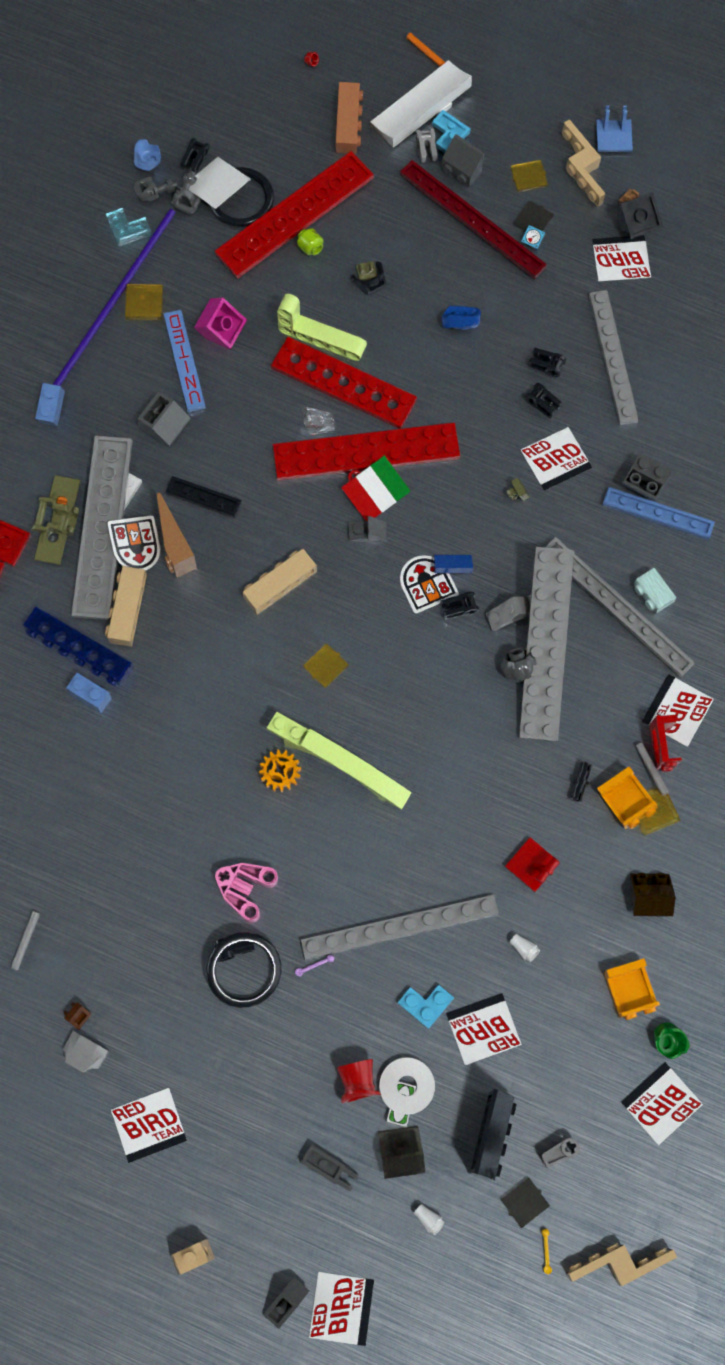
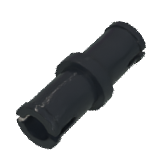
(581, 781)

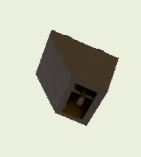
(652, 894)

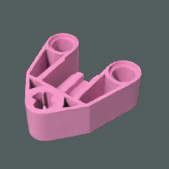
(250, 872)

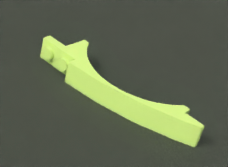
(311, 742)

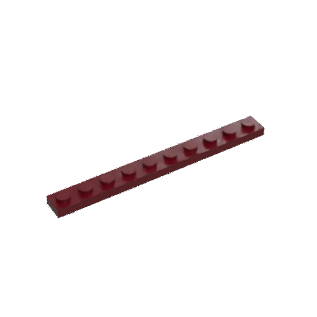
(473, 219)

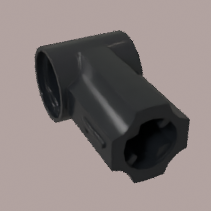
(234, 950)

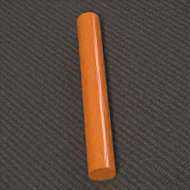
(425, 49)

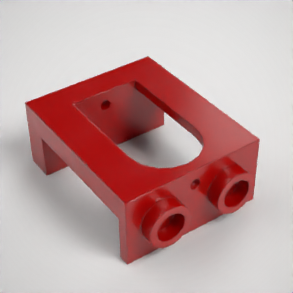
(659, 744)

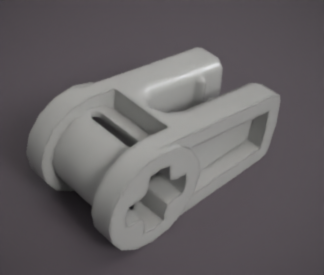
(423, 139)
(558, 1154)

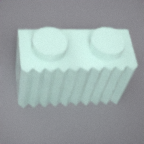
(654, 591)

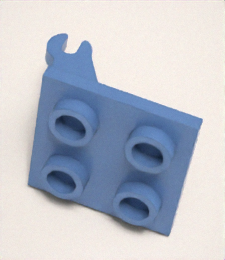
(614, 134)

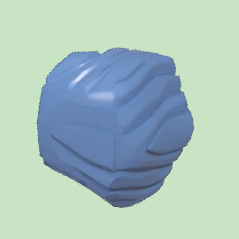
(146, 155)

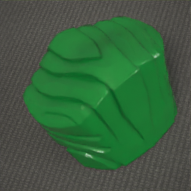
(670, 1040)

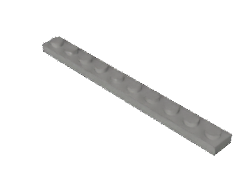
(627, 615)
(399, 927)

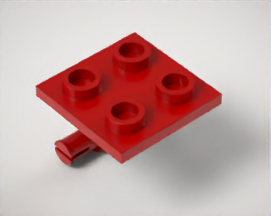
(532, 864)

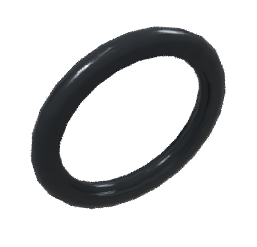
(269, 195)
(232, 939)

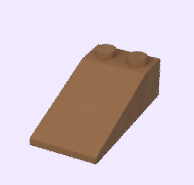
(179, 555)

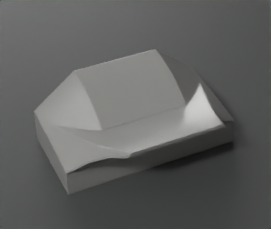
(83, 1053)

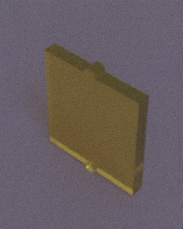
(529, 176)
(326, 665)

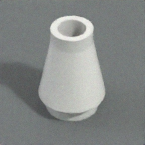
(524, 947)
(429, 1219)

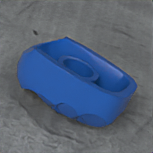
(461, 317)

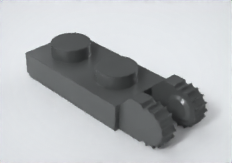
(327, 1166)

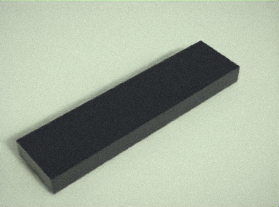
(203, 497)

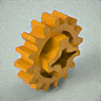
(285, 766)

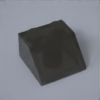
(401, 1152)

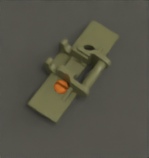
(63, 522)

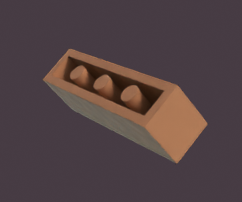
(347, 117)

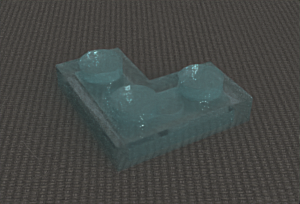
(125, 231)

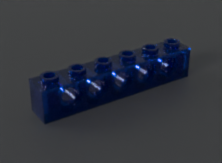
(39, 619)

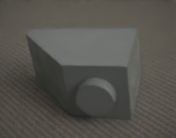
(286, 1302)

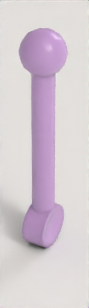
(299, 972)

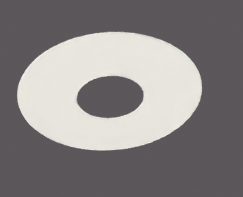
(390, 1093)

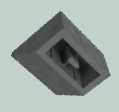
(163, 419)
(647, 477)

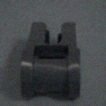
(197, 150)
(547, 362)
(538, 396)
(462, 600)

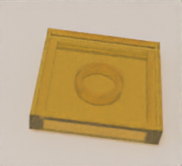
(144, 302)
(663, 817)

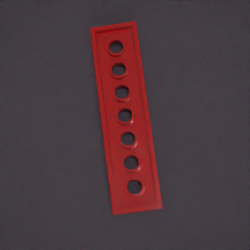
(345, 394)

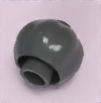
(518, 666)

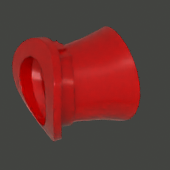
(357, 1080)

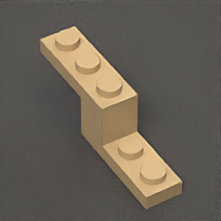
(583, 163)
(621, 1264)

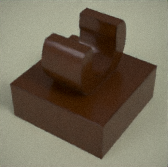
(77, 1015)

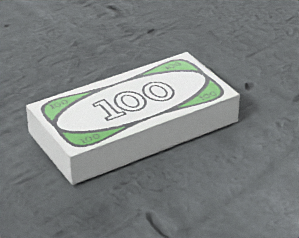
(397, 1118)

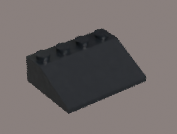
(492, 1134)

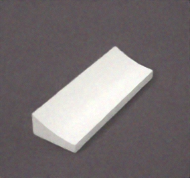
(421, 103)

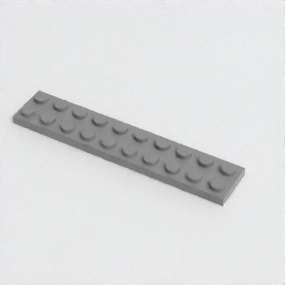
(104, 503)
(547, 643)

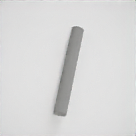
(652, 769)
(25, 940)

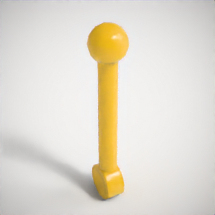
(545, 1233)

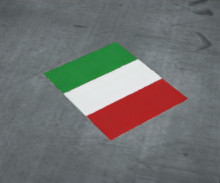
(376, 489)

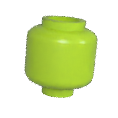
(310, 242)

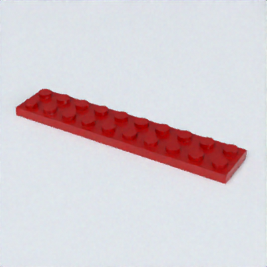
(294, 214)
(362, 450)

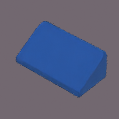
(453, 564)

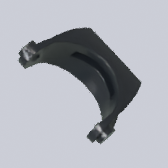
(371, 285)

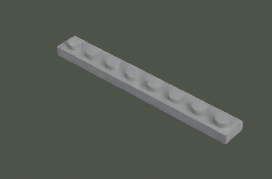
(613, 357)

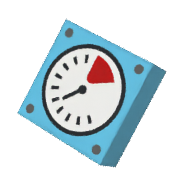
(533, 237)

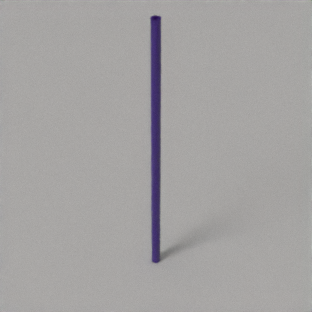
(83, 344)

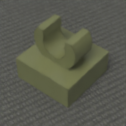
(366, 271)
(517, 491)

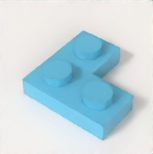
(449, 126)
(426, 1010)

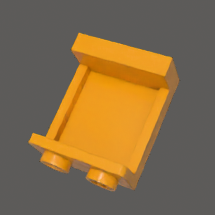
(627, 798)
(631, 989)

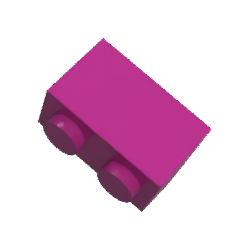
(220, 322)

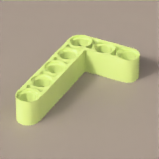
(317, 333)

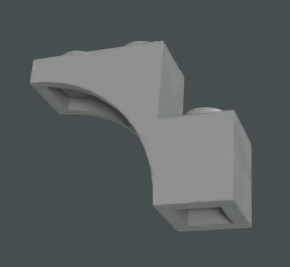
(509, 612)

